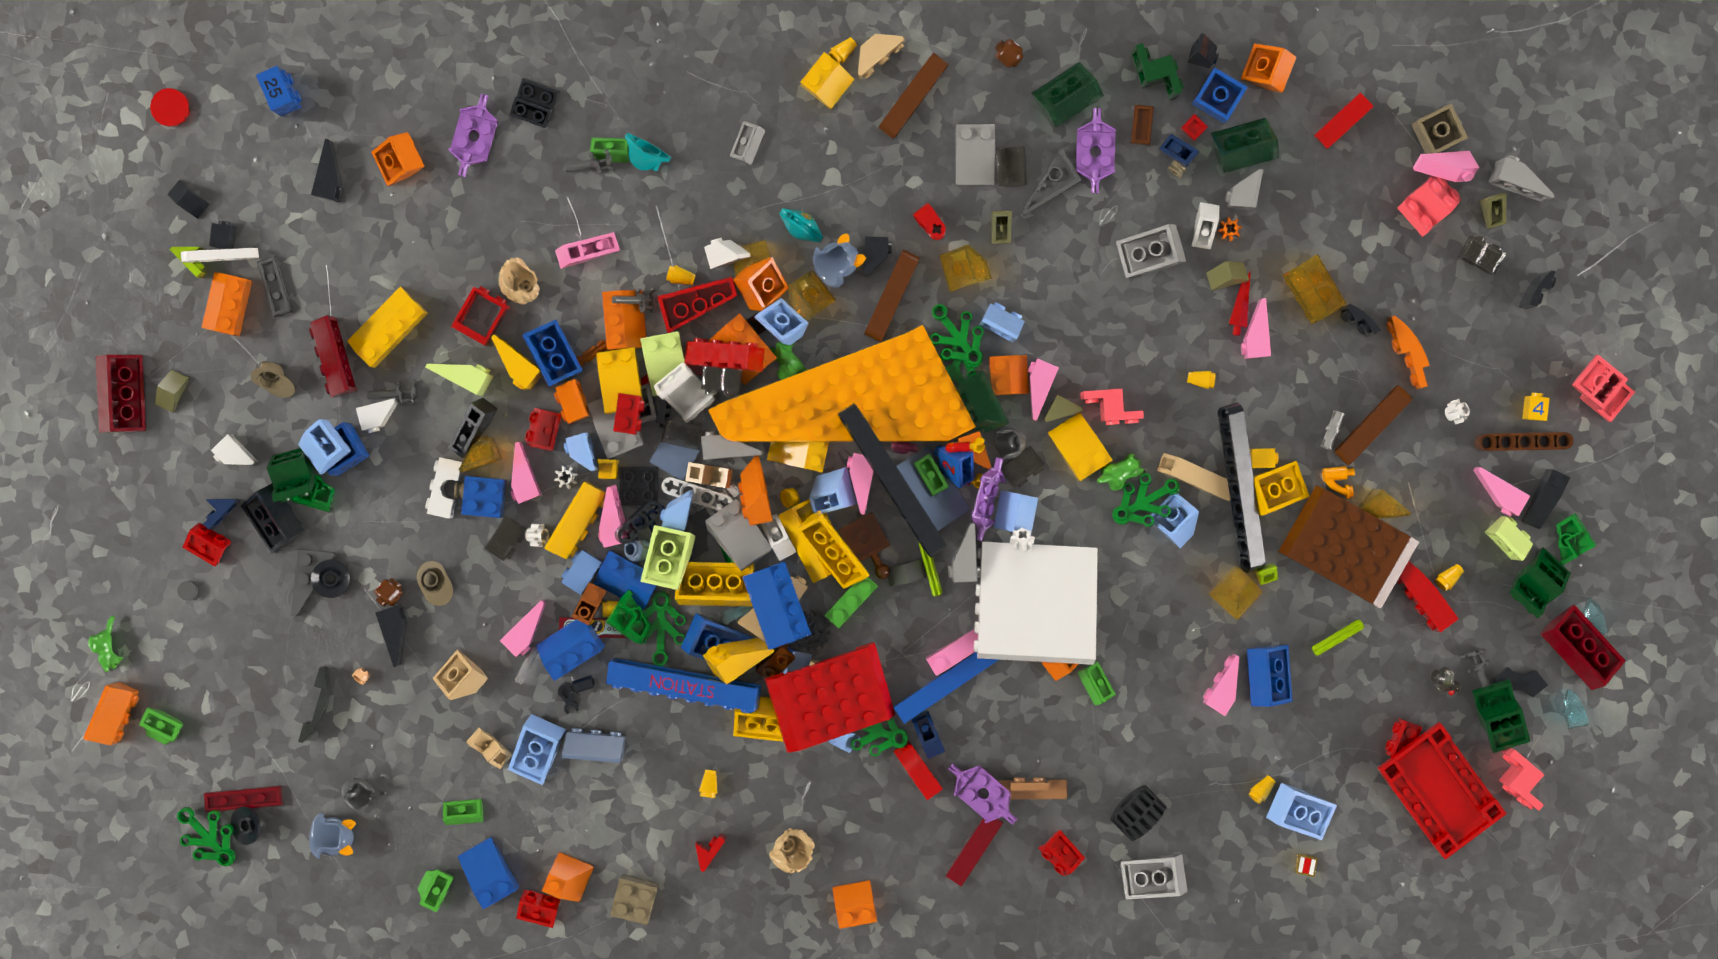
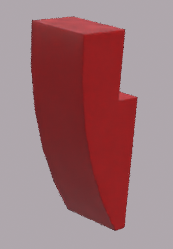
(1343, 120)
(918, 770)

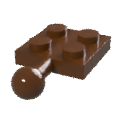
(866, 540)

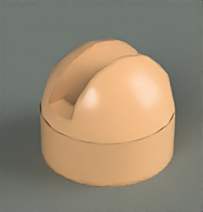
(361, 676)

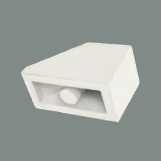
(1205, 225)
(724, 253)
(375, 415)
(231, 451)
(778, 538)

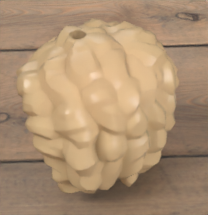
(518, 281)
(792, 851)

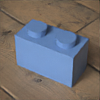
(581, 572)

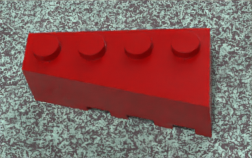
(689, 303)
(724, 355)

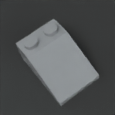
(975, 154)
(1519, 179)
(1151, 251)
(612, 442)
(717, 447)
(736, 537)
(964, 561)
(1154, 877)

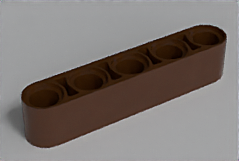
(913, 96)
(892, 295)
(1373, 425)
(1533, 441)

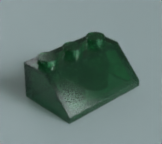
(1068, 94)
(1245, 145)
(981, 401)

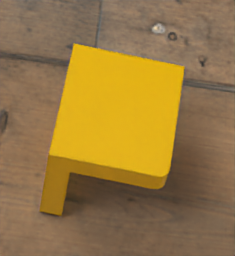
(608, 469)

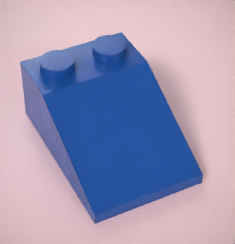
(706, 633)
(487, 873)

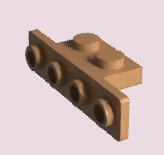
(1036, 789)

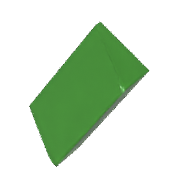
(617, 147)
(931, 474)
(1096, 683)
(462, 812)

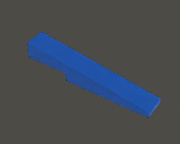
(941, 686)

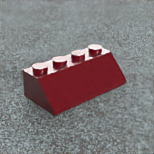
(333, 356)
(120, 393)
(1583, 647)

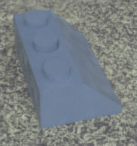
(594, 745)

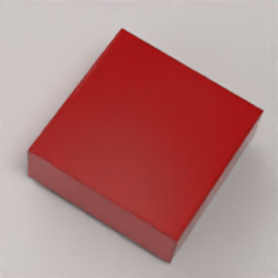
(1194, 127)

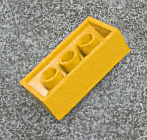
(387, 327)
(576, 521)
(791, 521)
(832, 550)
(714, 585)
(758, 724)

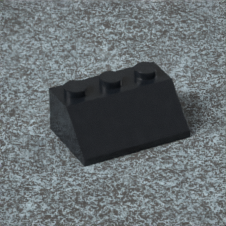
(272, 519)

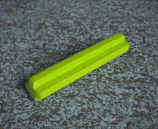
(931, 573)
(1337, 637)

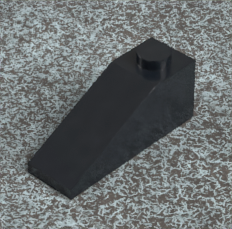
(1203, 52)
(328, 178)
(472, 426)
(1546, 497)
(393, 627)

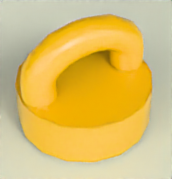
(789, 497)

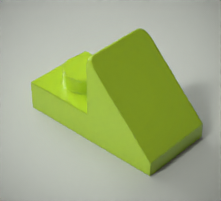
(195, 267)

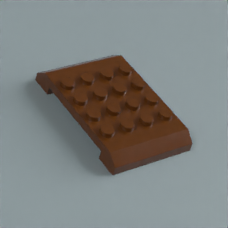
(1348, 546)

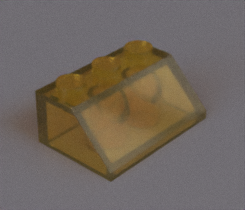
(1314, 289)

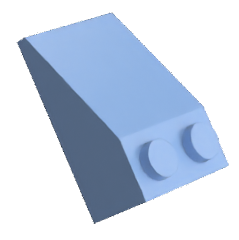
(1002, 322)
(536, 749)
(1301, 811)

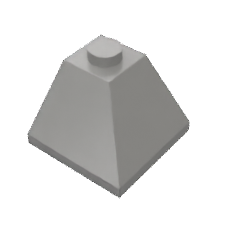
(1245, 194)

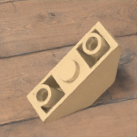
(876, 52)

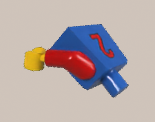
(957, 462)

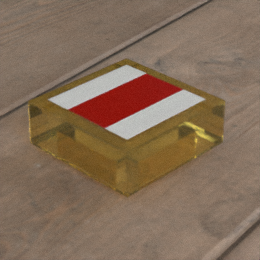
(1306, 865)

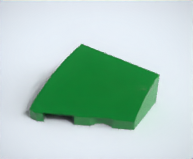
(319, 498)
(1573, 538)
(628, 619)

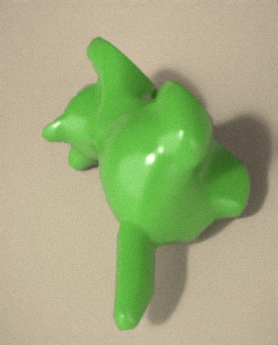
(789, 363)
(1117, 473)
(102, 645)

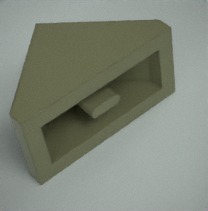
(1494, 210)
(1001, 227)
(1227, 275)
(170, 390)
(1060, 408)

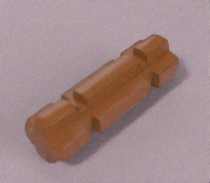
(592, 352)

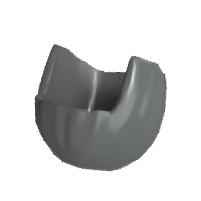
(1010, 442)
(357, 793)

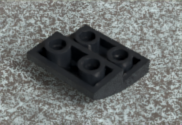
(534, 103)
(1533, 295)
(1353, 314)

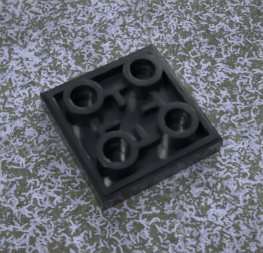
(639, 485)

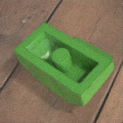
(160, 725)
(434, 888)

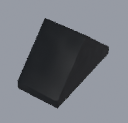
(188, 199)

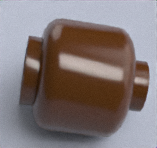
(1009, 53)
(388, 592)

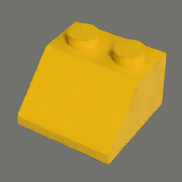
(827, 80)

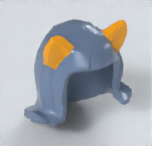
(836, 261)
(331, 836)

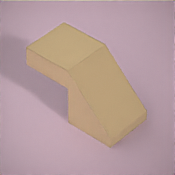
(709, 475)
(490, 748)

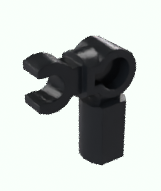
(566, 691)

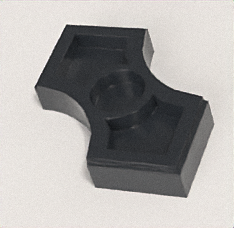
(699, 529)
(1530, 682)

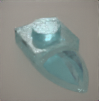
(732, 614)
(1595, 615)
(1574, 711)

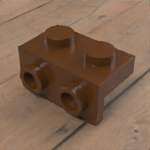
(775, 662)

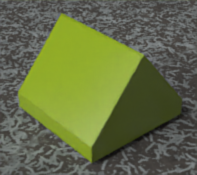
(1267, 574)

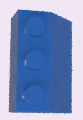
(552, 353)
(620, 574)
(569, 648)
(1269, 675)

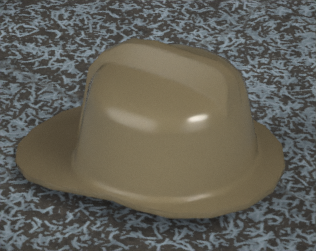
(272, 378)
(434, 583)

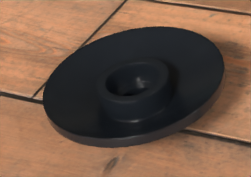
(330, 588)
(245, 825)

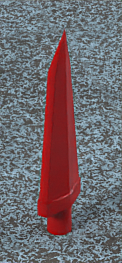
(1240, 310)

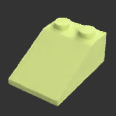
(661, 356)
(470, 377)
(667, 557)

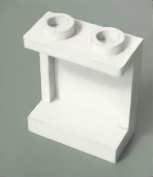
(683, 392)

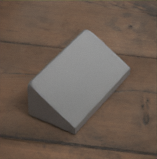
(747, 142)

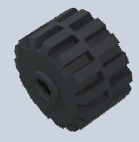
(1138, 813)

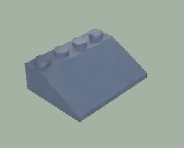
(943, 506)

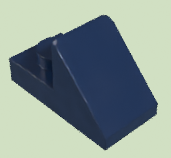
(1179, 150)
(223, 508)

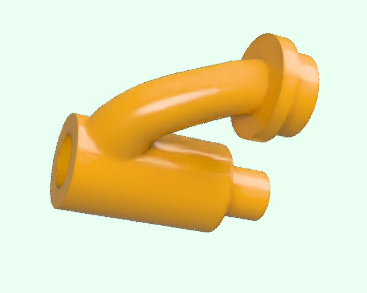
(1338, 473)

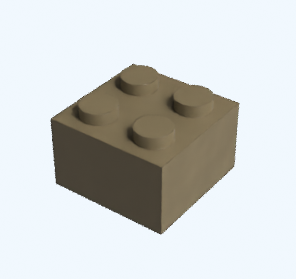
(1439, 130)
(634, 899)

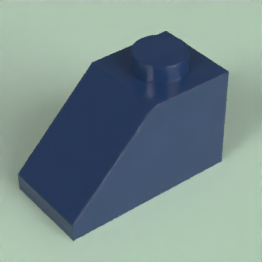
(928, 735)

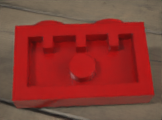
(628, 414)
(542, 429)
(206, 544)
(1403, 734)
(1061, 853)
(538, 908)

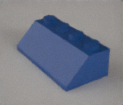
(776, 605)

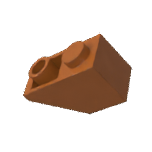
(589, 603)

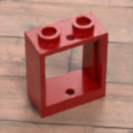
(457, 324)

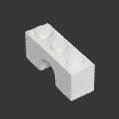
(439, 503)

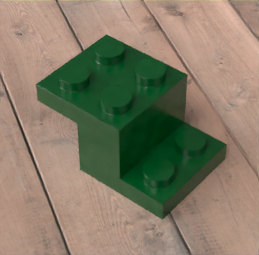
(1157, 71)
(291, 475)
(1540, 582)
(1501, 716)

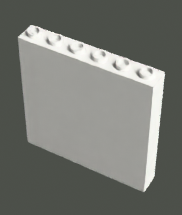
(1036, 603)

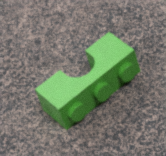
(850, 601)

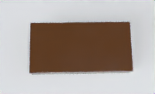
(1142, 125)

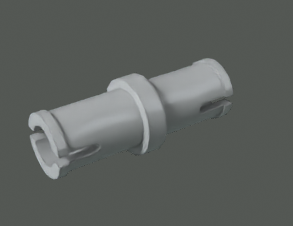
(1332, 430)

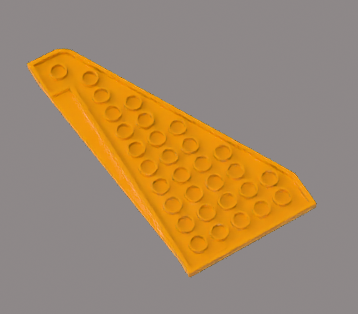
(893, 384)

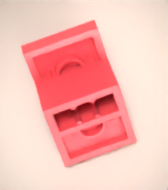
(1429, 204)
(1603, 388)
(1111, 406)
(1521, 779)

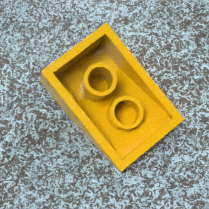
(518, 366)
(618, 374)
(1079, 446)
(800, 454)
(1279, 488)
(735, 658)

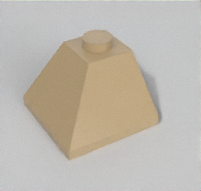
(459, 677)

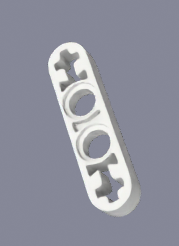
(219, 255)
(698, 491)

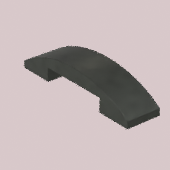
(322, 681)

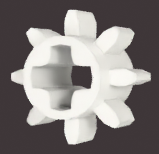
(1457, 411)
(570, 480)
(537, 535)
(1022, 540)

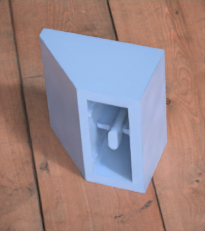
(323, 445)
(832, 491)

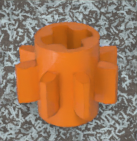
(1223, 230)

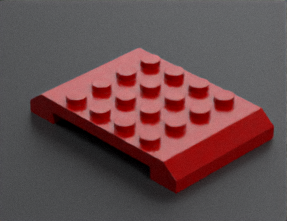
(830, 698)
(1441, 791)

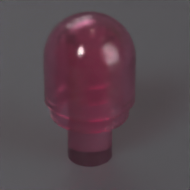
(903, 447)

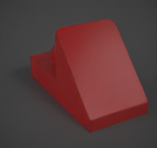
(705, 854)

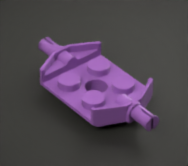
(470, 120)
(1095, 135)
(985, 498)
(968, 788)

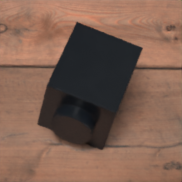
(222, 235)

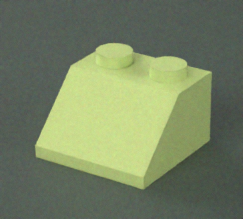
(1509, 538)

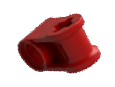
(927, 219)

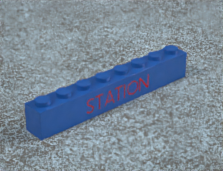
(683, 684)

